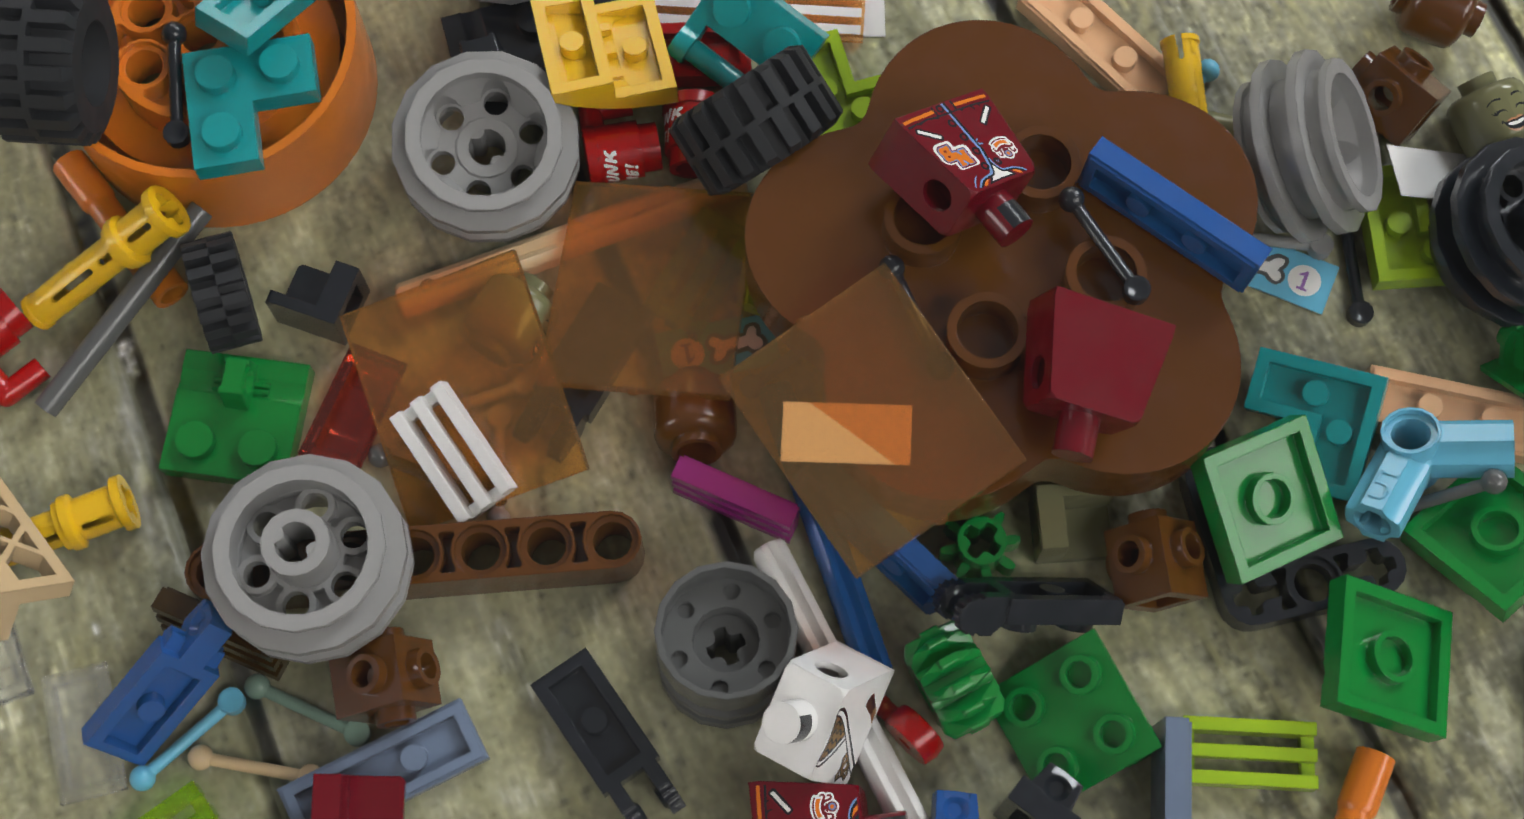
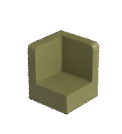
(1067, 524)

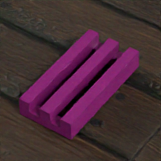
(735, 498)

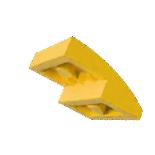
(604, 53)

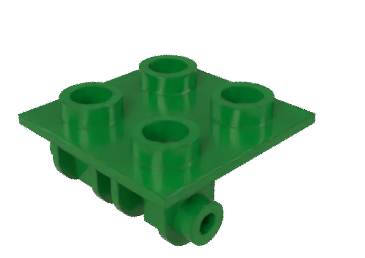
(1075, 714)

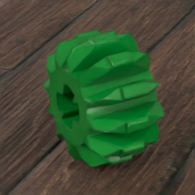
(953, 680)

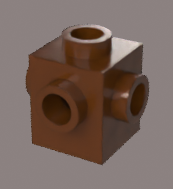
(1413, 91)
(1155, 561)
(386, 680)

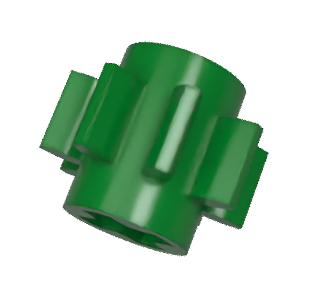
(970, 533)

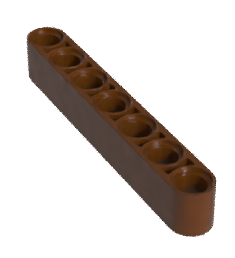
(514, 568)

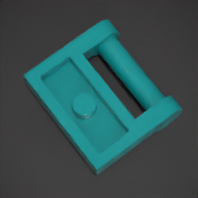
(752, 26)

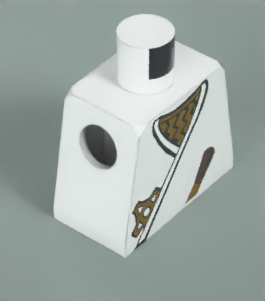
(820, 719)

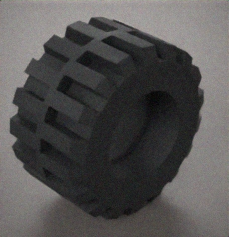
(57, 70)
(756, 121)

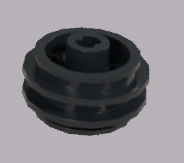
(1480, 232)

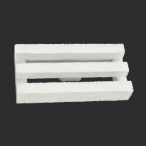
(422, 409)

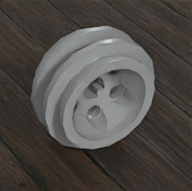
(464, 87)
(1309, 145)
(262, 525)

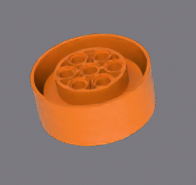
(301, 144)

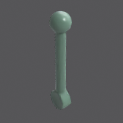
(355, 733)

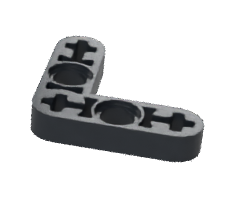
(1270, 611)

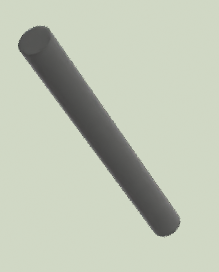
(118, 316)

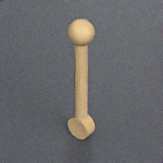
(202, 757)

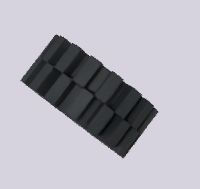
(221, 292)

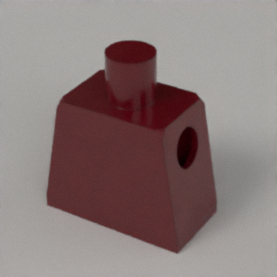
(1090, 367)

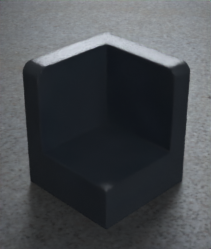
(318, 300)

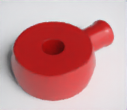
(911, 731)

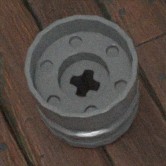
(730, 608)

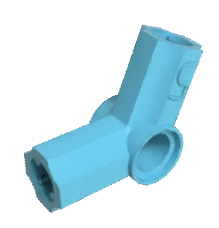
(1414, 455)

